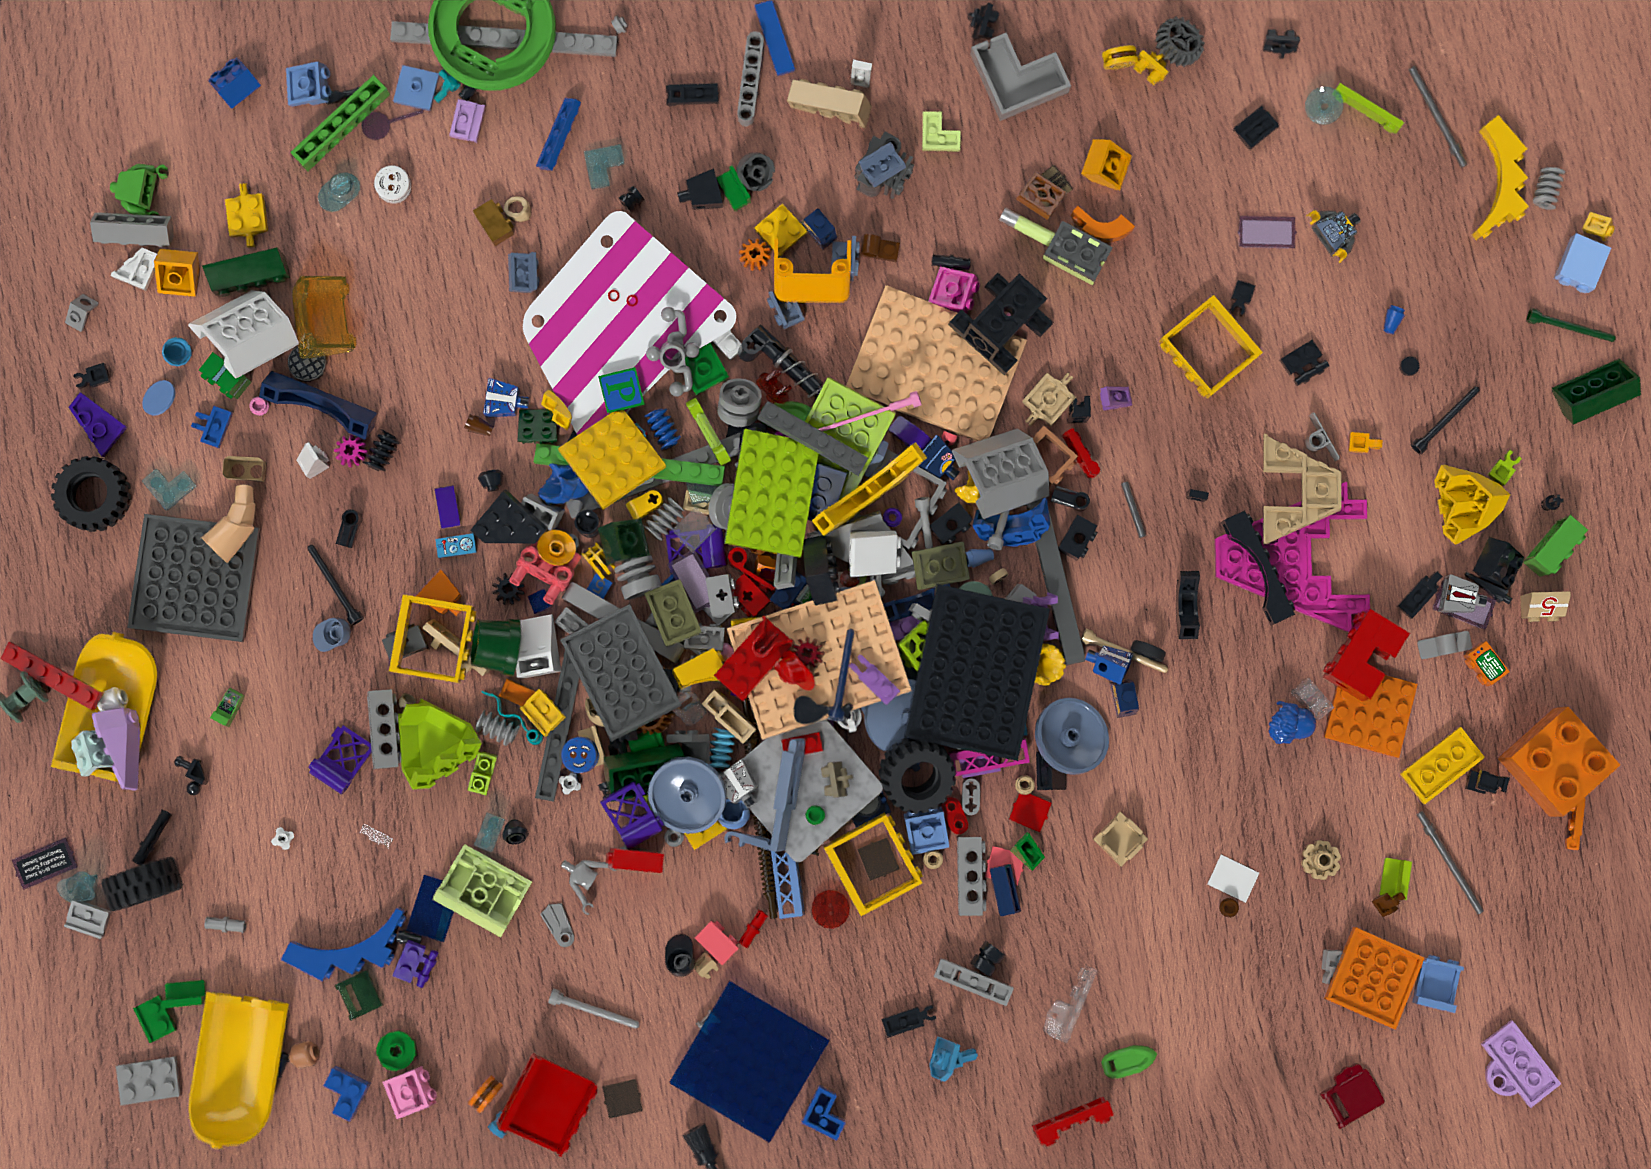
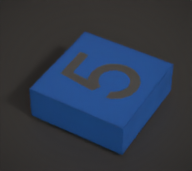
(599, 587)

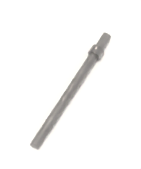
(1455, 149)
(1430, 830)

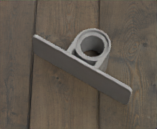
(1323, 439)
(1444, 645)

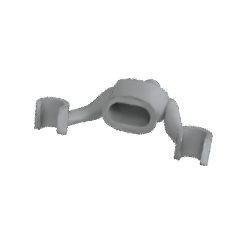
(583, 876)

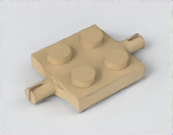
(1048, 399)

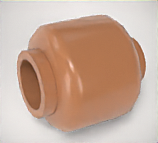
(304, 1054)

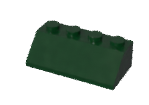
(246, 272)
(1597, 391)
(637, 767)

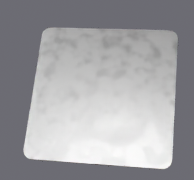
(802, 836)

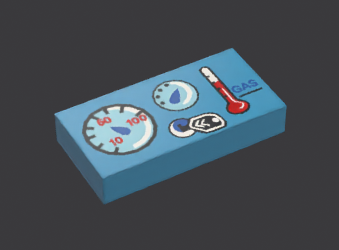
(456, 545)

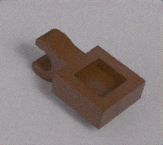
(1387, 905)

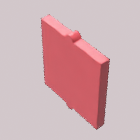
(1004, 857)

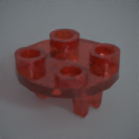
(773, 388)
(840, 909)

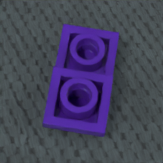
(909, 433)
(447, 506)

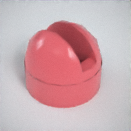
(950, 437)

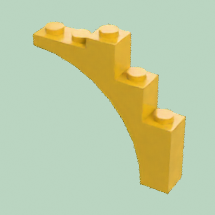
(1507, 152)
(870, 491)
(698, 669)

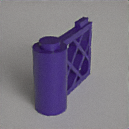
(712, 549)
(332, 773)
(643, 826)

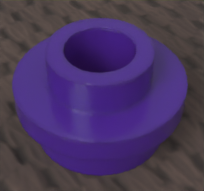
(894, 511)

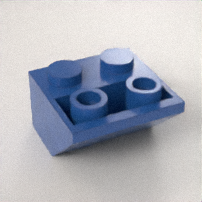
(233, 82)

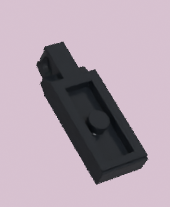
(1420, 595)

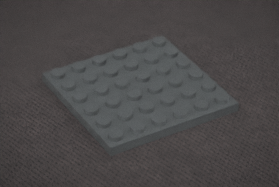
(186, 585)

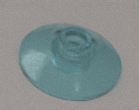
(1317, 98)

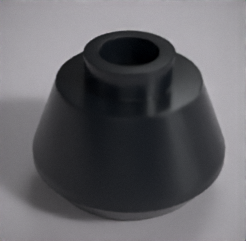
(491, 479)
(515, 832)

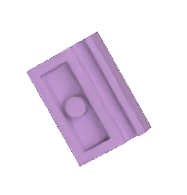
(467, 121)

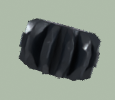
(511, 594)

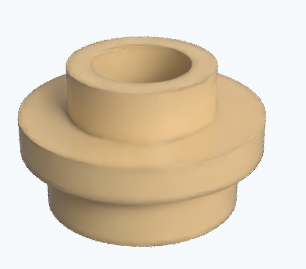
(1024, 778)
(937, 864)

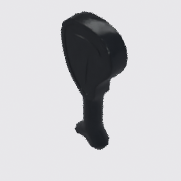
(808, 711)

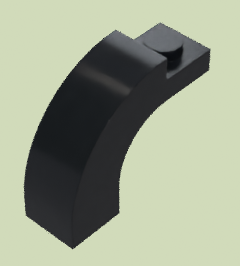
(1186, 605)

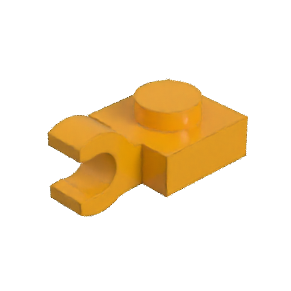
(1361, 443)

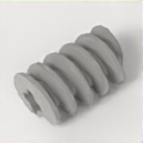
(1547, 186)
(664, 519)
(496, 728)

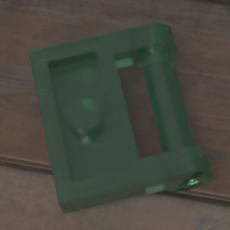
(364, 991)

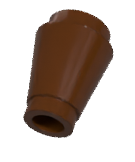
(477, 425)

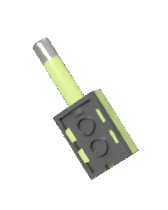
(1067, 248)

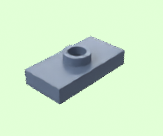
(878, 458)

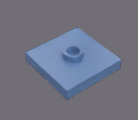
(416, 88)

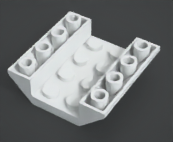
(247, 331)

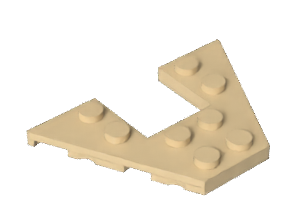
(1319, 490)

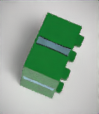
(217, 373)

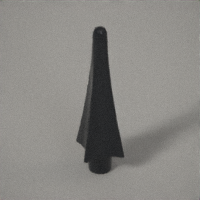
(1496, 592)

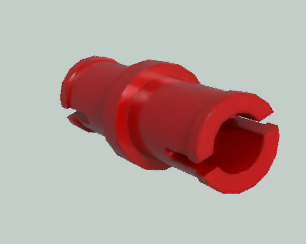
(753, 928)

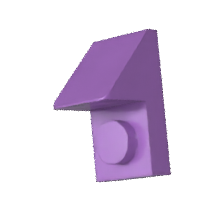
(1115, 397)

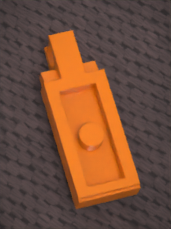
(1575, 826)

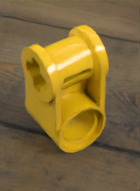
(640, 506)

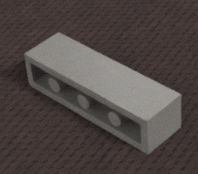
(132, 229)

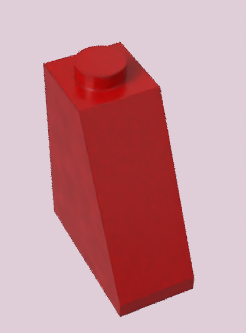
(635, 860)

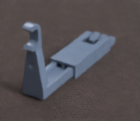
(784, 801)

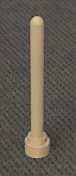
(1089, 637)

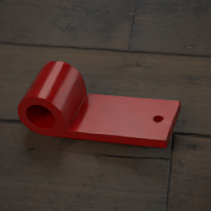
(737, 558)

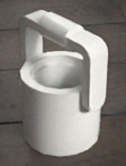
(852, 723)

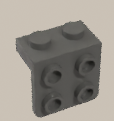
(693, 744)

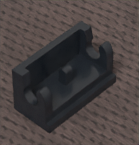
(1080, 413)

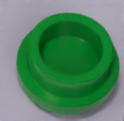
(815, 815)

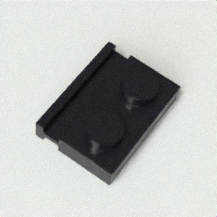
(1256, 127)

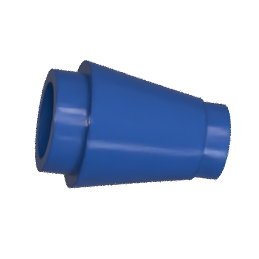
(1393, 319)

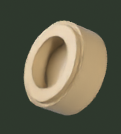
(998, 576)

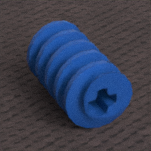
(663, 428)

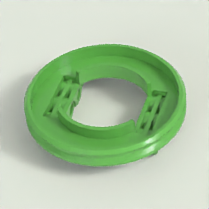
(479, 71)

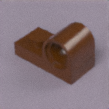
(879, 249)

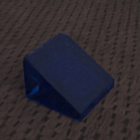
(537, 602)

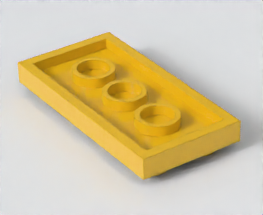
(1442, 765)

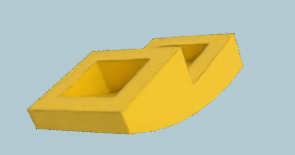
(560, 412)

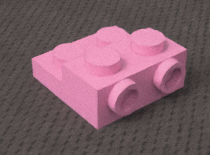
(410, 1092)

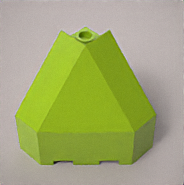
(433, 743)

